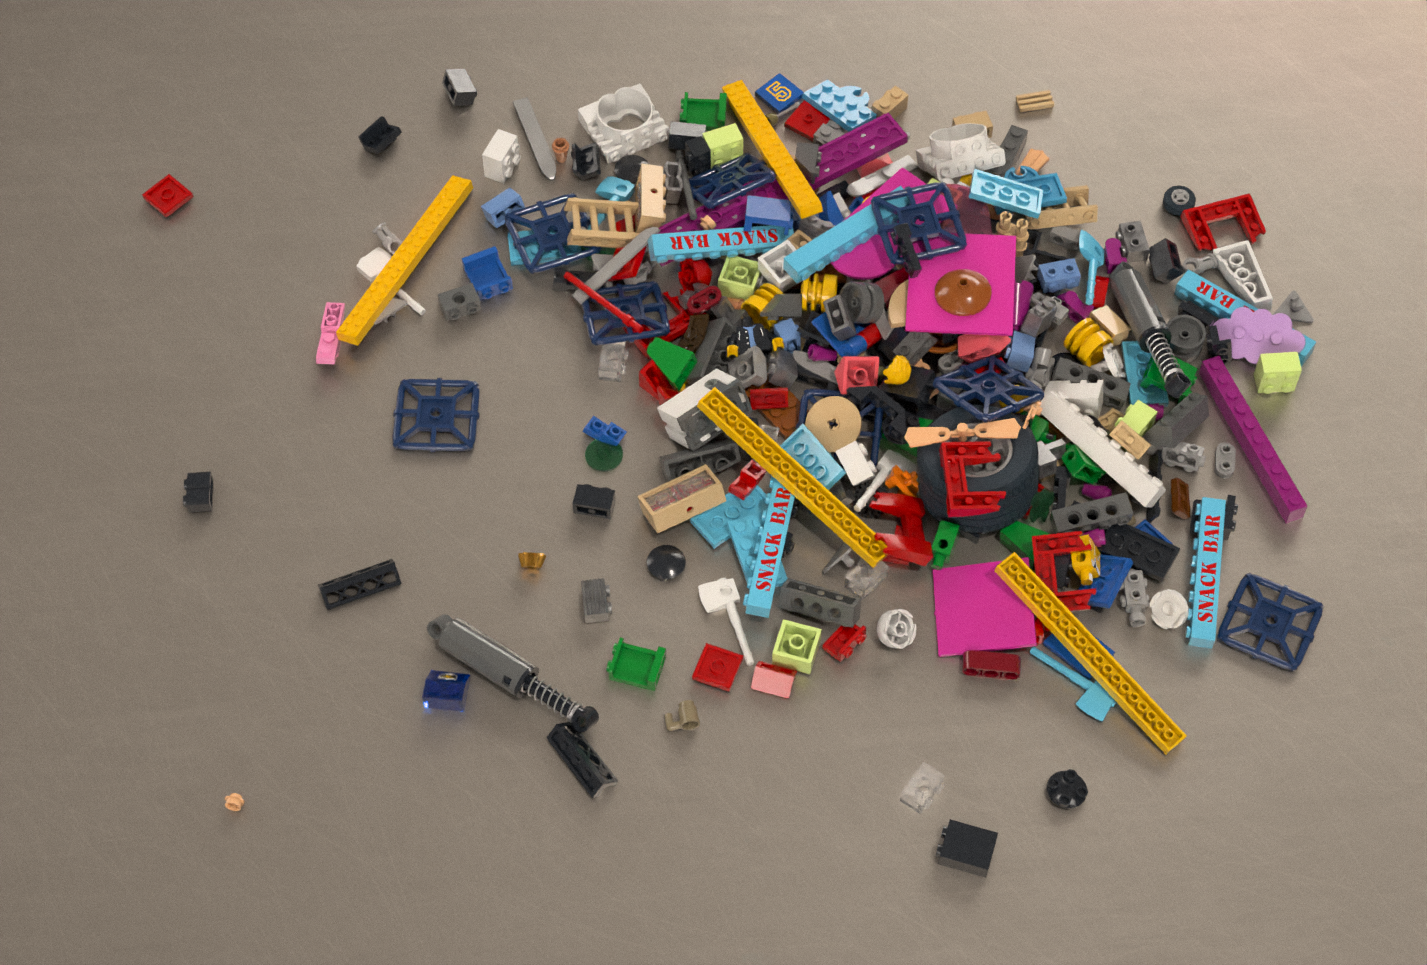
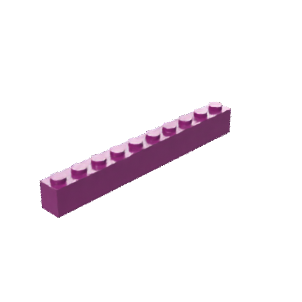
(1253, 440)

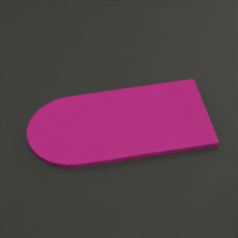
(870, 258)

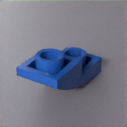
(605, 433)

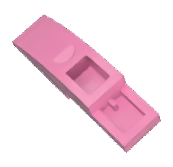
(329, 343)

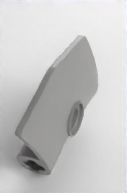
(1041, 368)

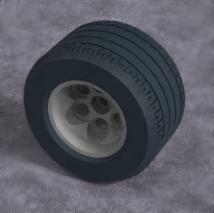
(1013, 473)

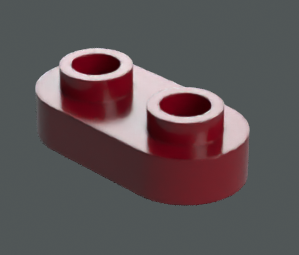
(702, 298)

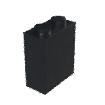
(966, 848)

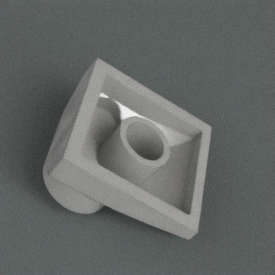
(749, 367)

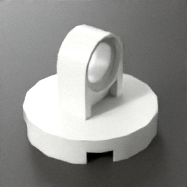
(1112, 362)
(1169, 609)

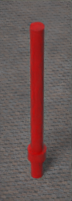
(626, 319)

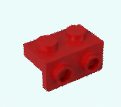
(844, 640)

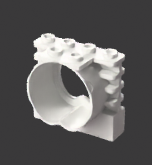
(612, 108)
(959, 151)

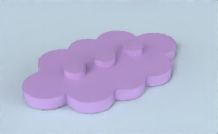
(1259, 334)

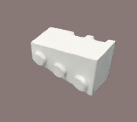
(1083, 394)

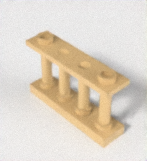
(1067, 215)
(594, 236)

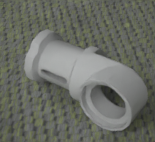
(381, 230)
(1201, 264)

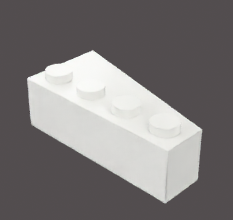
(1243, 273)

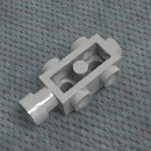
(1184, 455)
(1132, 586)

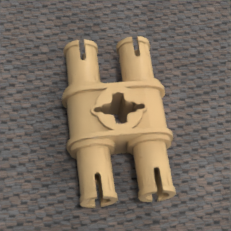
(1005, 227)

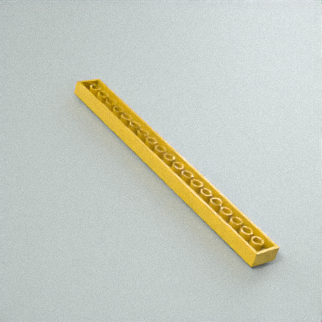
(772, 150)
(404, 260)
(792, 476)
(1090, 653)

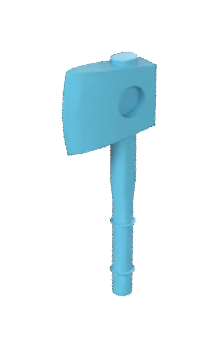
(614, 190)
(1094, 255)
(1094, 701)

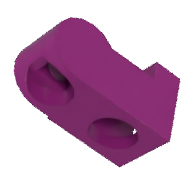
(1112, 254)
(1077, 309)

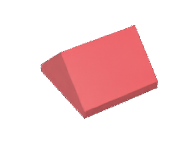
(857, 372)

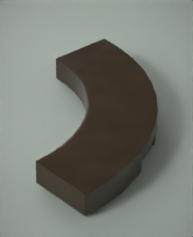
(695, 332)

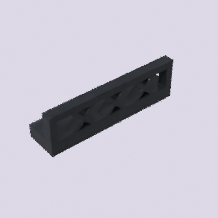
(356, 577)
(579, 759)

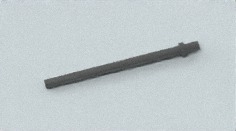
(686, 185)

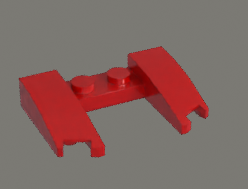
(1241, 207)
(678, 324)
(960, 501)
(910, 510)
(1044, 550)

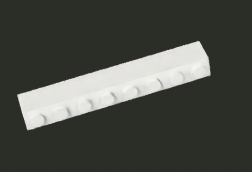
(1101, 449)

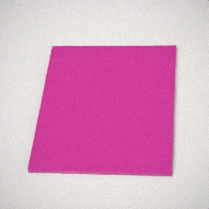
(985, 254)

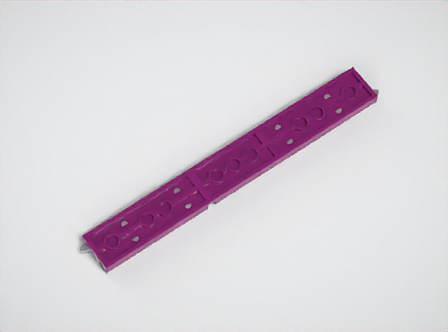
(837, 159)

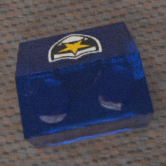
(446, 690)

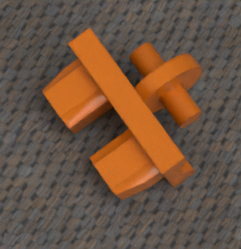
(903, 480)

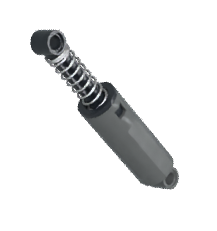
(1148, 325)
(506, 668)

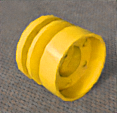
(817, 292)
(758, 302)
(1087, 342)

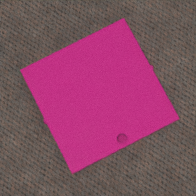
(979, 611)

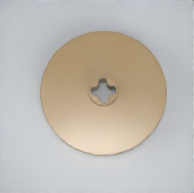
(829, 410)

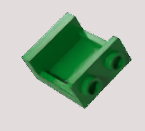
(704, 111)
(1153, 376)
(636, 665)

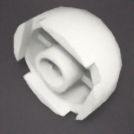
(896, 628)

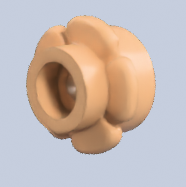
(707, 223)
(234, 802)

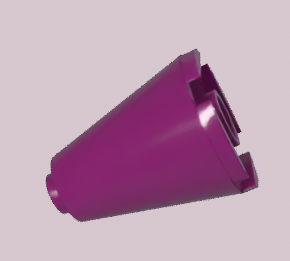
(1022, 298)

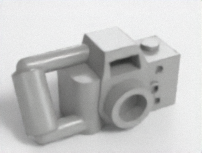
(645, 267)
(1061, 313)

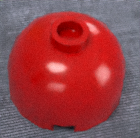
(694, 272)

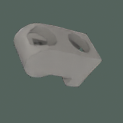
(1065, 237)

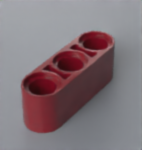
(991, 665)

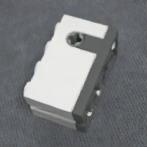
(688, 423)

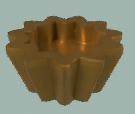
(531, 560)

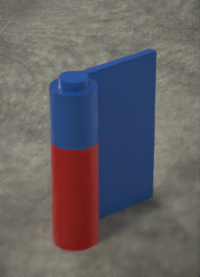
(866, 337)

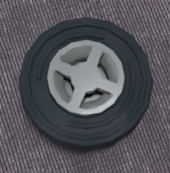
(1176, 194)

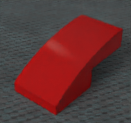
(748, 480)

